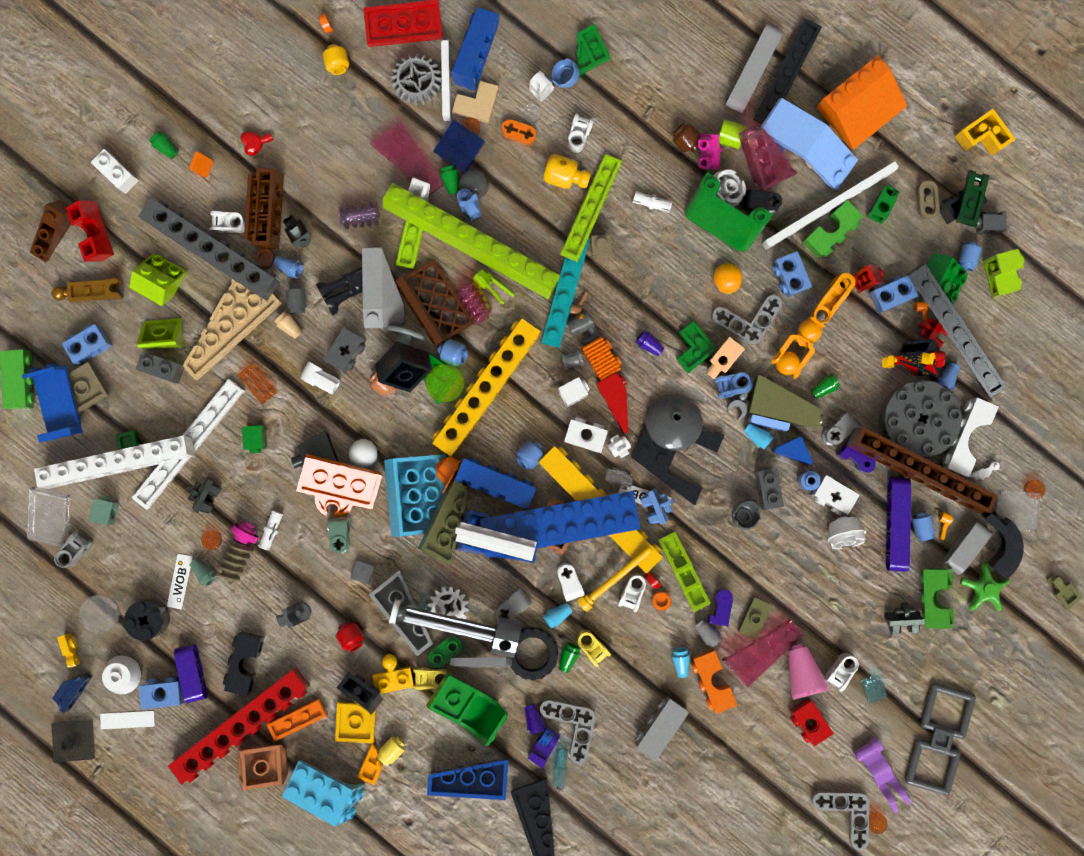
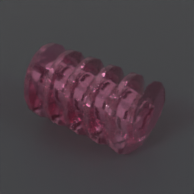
(473, 303)

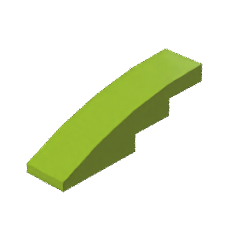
(684, 572)

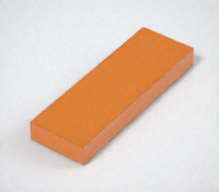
(297, 719)

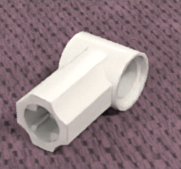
(316, 376)

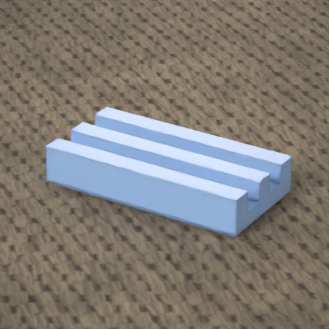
(769, 423)

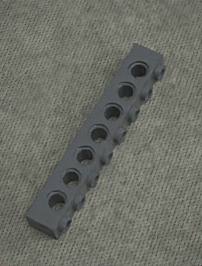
(155, 210)

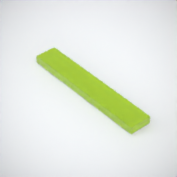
(591, 207)

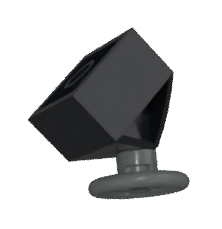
(403, 364)

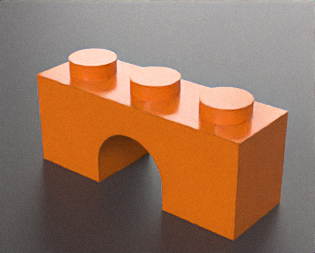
(718, 697)

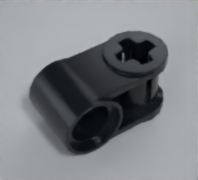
(758, 198)

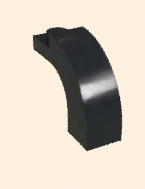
(1011, 548)

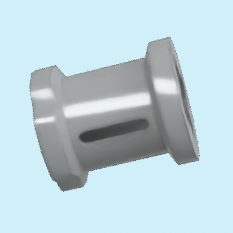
(572, 360)

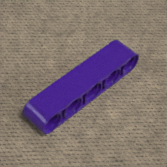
(898, 524)

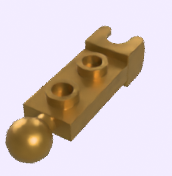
(88, 291)

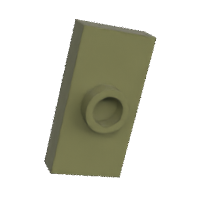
(754, 618)

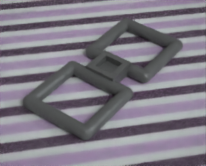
(940, 739)

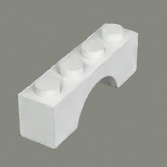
(959, 458)

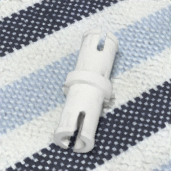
(652, 201)
(270, 530)

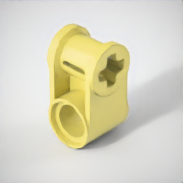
(595, 649)
(427, 677)

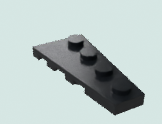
(535, 815)

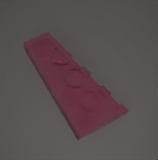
(406, 156)
(756, 658)

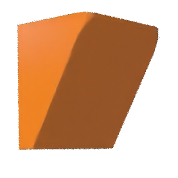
(201, 164)

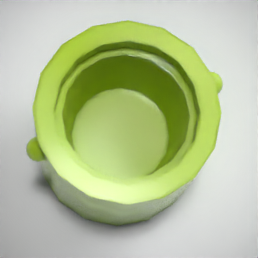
(729, 133)

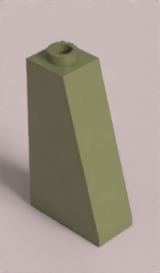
(782, 405)

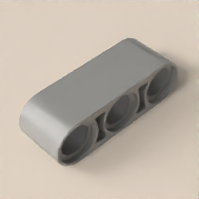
(967, 547)

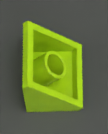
(161, 334)

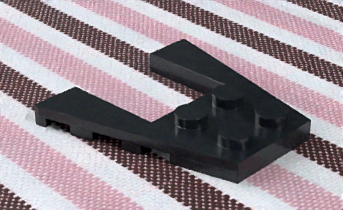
(658, 460)

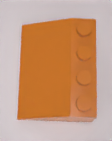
(863, 103)

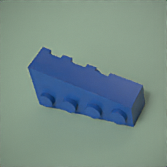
(477, 781)

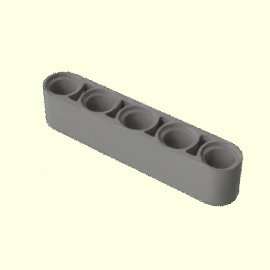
(754, 68)

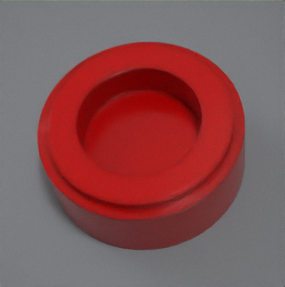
(652, 580)

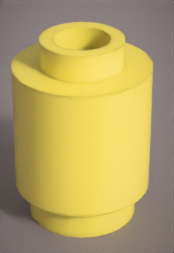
(391, 750)

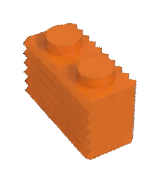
(601, 358)

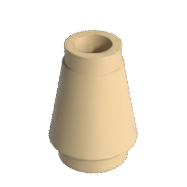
(288, 325)

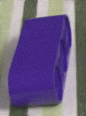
(190, 673)

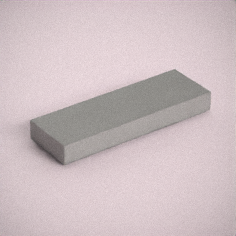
(482, 662)

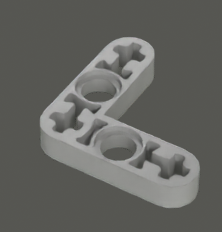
(754, 326)
(580, 725)
(854, 811)

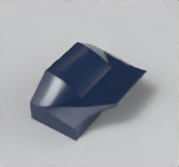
(70, 692)

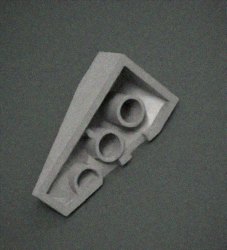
(381, 297)

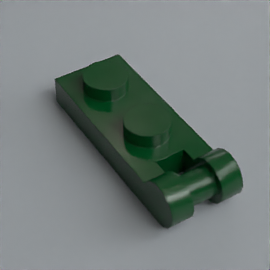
(972, 198)

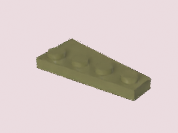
(440, 534)

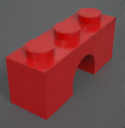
(88, 217)

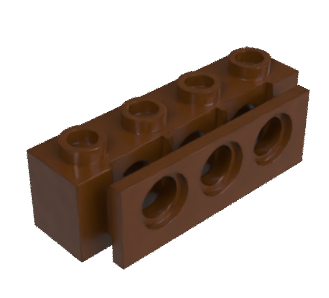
(264, 208)

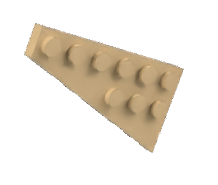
(230, 323)

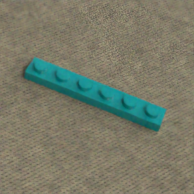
(563, 300)

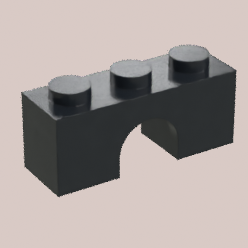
(238, 679)

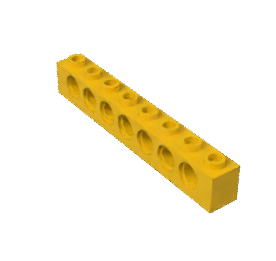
(520, 328)

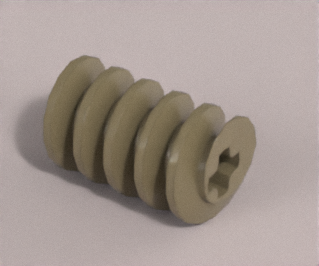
(235, 561)

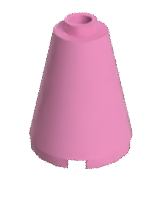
(805, 674)

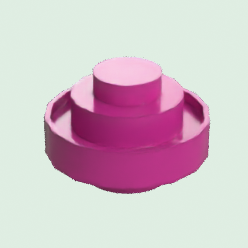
(244, 533)

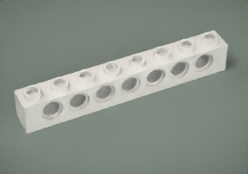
(114, 462)

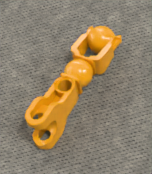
(811, 329)

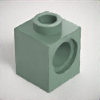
(104, 510)

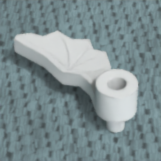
(983, 473)

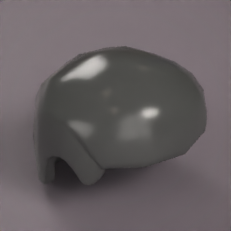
(475, 182)
(746, 514)

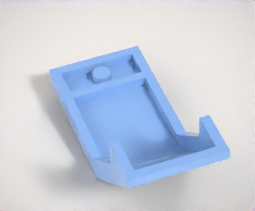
(811, 141)

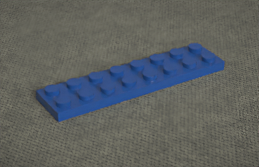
(569, 521)

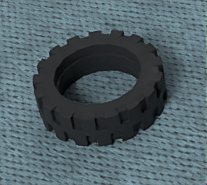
(547, 668)

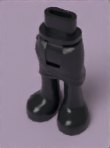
(352, 279)

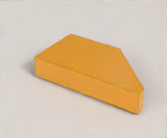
(371, 766)

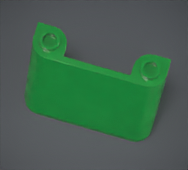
(723, 219)

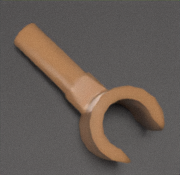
(576, 309)

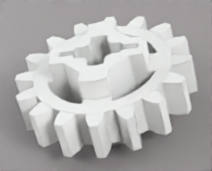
(452, 599)

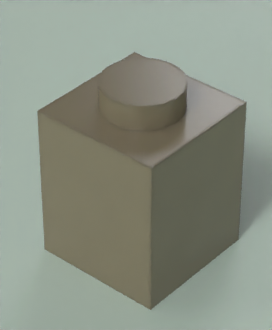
(601, 246)

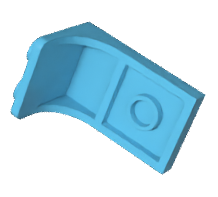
(323, 794)

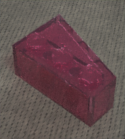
(764, 158)

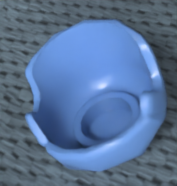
(565, 73)

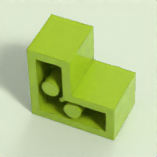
(1002, 272)

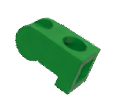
(883, 204)

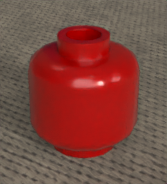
(349, 636)

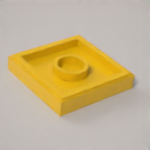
(354, 723)

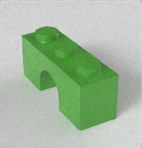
(845, 218)
(936, 614)

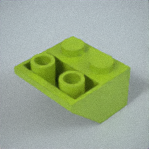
(157, 279)

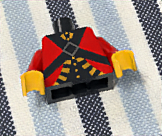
(919, 357)

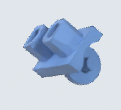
(469, 204)
(653, 498)

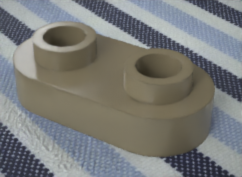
(928, 201)

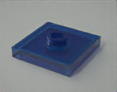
(459, 146)

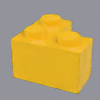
(988, 130)

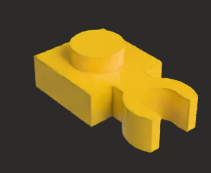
(68, 647)

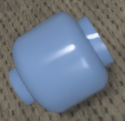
(453, 352)
(529, 455)

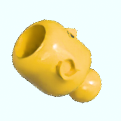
(563, 172)

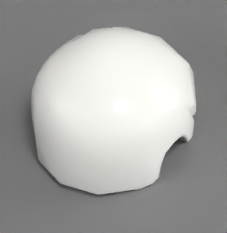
(363, 453)

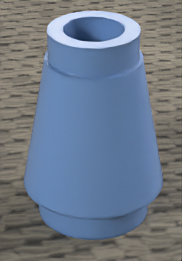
(289, 266)
(949, 376)

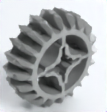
(409, 81)

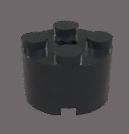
(135, 620)

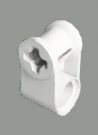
(579, 130)
(224, 222)
(570, 585)
(632, 594)
(842, 673)

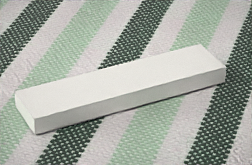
(446, 80)

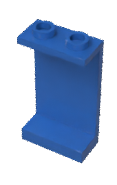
(56, 401)

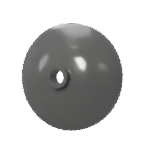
(669, 432)

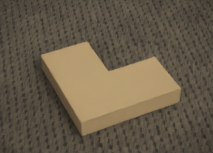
(481, 106)

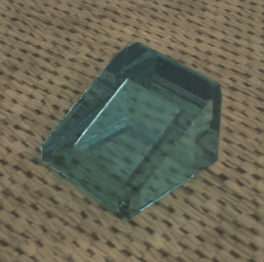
(874, 689)

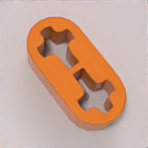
(517, 136)

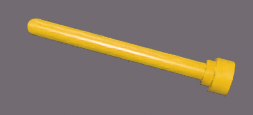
(587, 601)

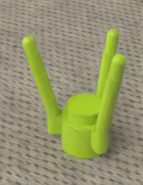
(484, 280)

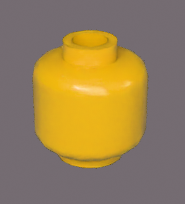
(335, 59)

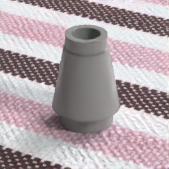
(708, 634)

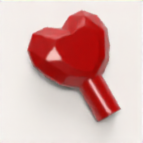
(254, 142)

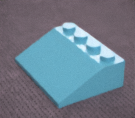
(412, 493)

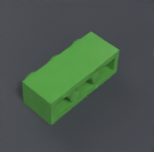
(16, 391)

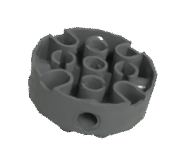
(939, 416)

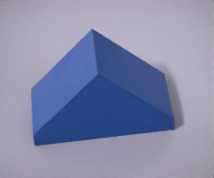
(795, 450)

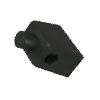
(316, 446)

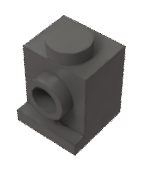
(991, 223)

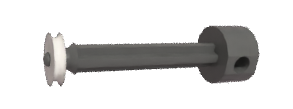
(503, 635)

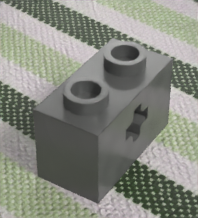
(349, 341)
(160, 367)
(769, 489)

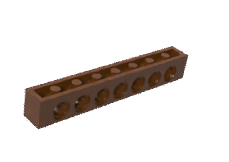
(921, 470)

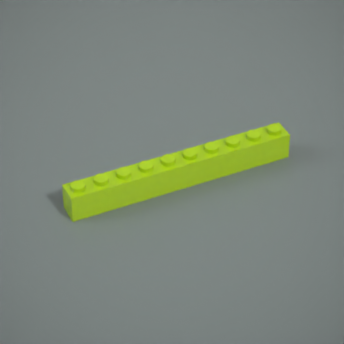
(470, 241)

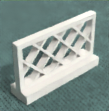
(495, 541)

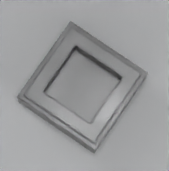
(363, 572)

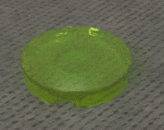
(445, 383)

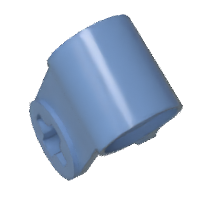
(731, 385)

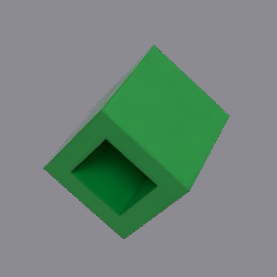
(254, 438)

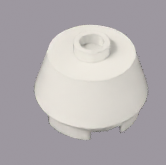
(731, 187)
(846, 532)
(121, 674)

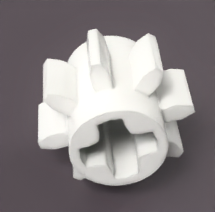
(619, 446)

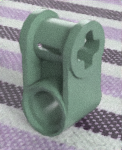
(338, 529)

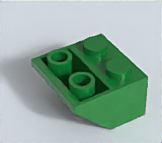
(947, 274)

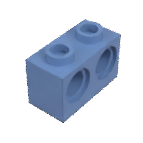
(796, 273)
(894, 297)
(88, 348)

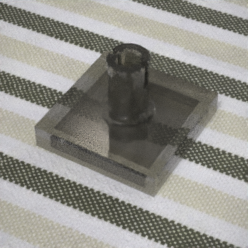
(73, 740)

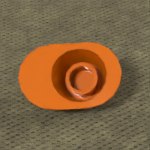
(447, 469)

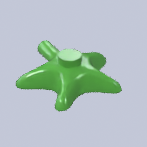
(985, 588)

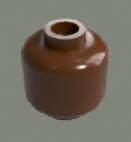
(686, 137)

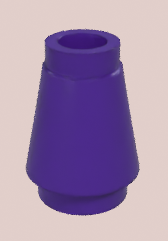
(649, 343)
(533, 719)

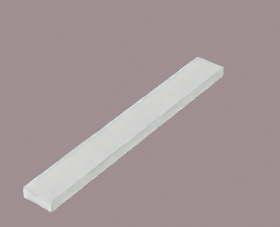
(830, 205)
(198, 431)

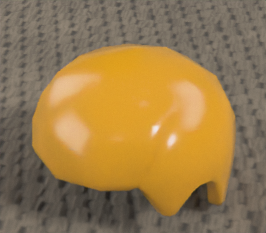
(727, 278)

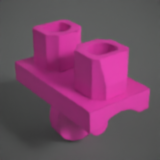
(709, 151)

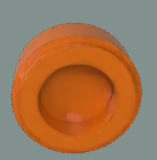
(325, 23)
(661, 600)

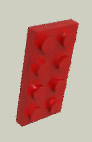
(403, 23)

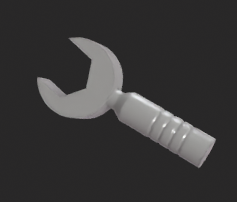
(739, 403)

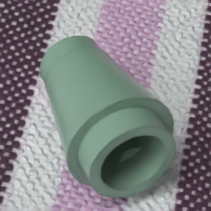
(203, 572)

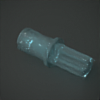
(560, 767)

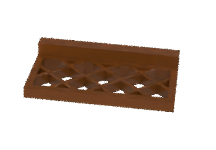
(420, 312)

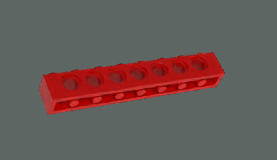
(182, 767)

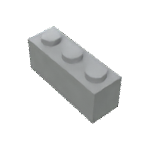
(661, 727)

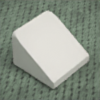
(419, 189)

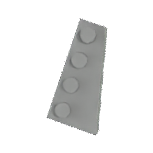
(384, 596)

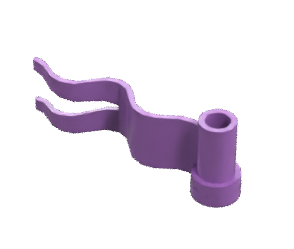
(880, 770)

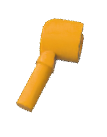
(946, 519)

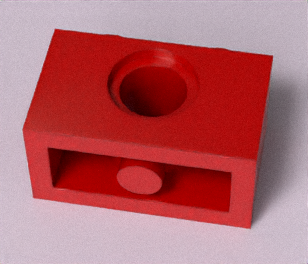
(819, 730)

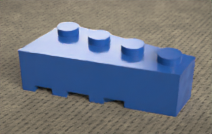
(475, 48)
(496, 483)

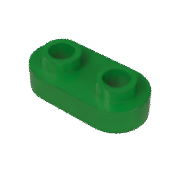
(445, 652)

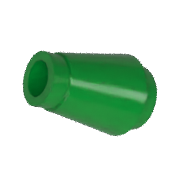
(163, 144)
(450, 179)
(825, 386)
(569, 655)

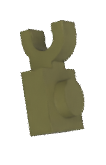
(1065, 593)

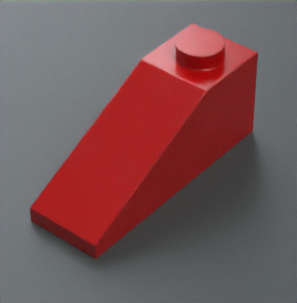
(868, 278)
(615, 396)

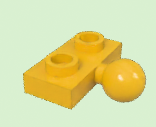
(393, 678)

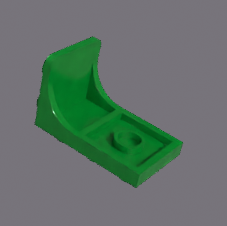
(468, 707)

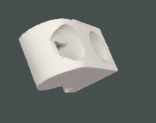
(540, 86)

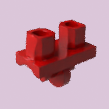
(932, 331)

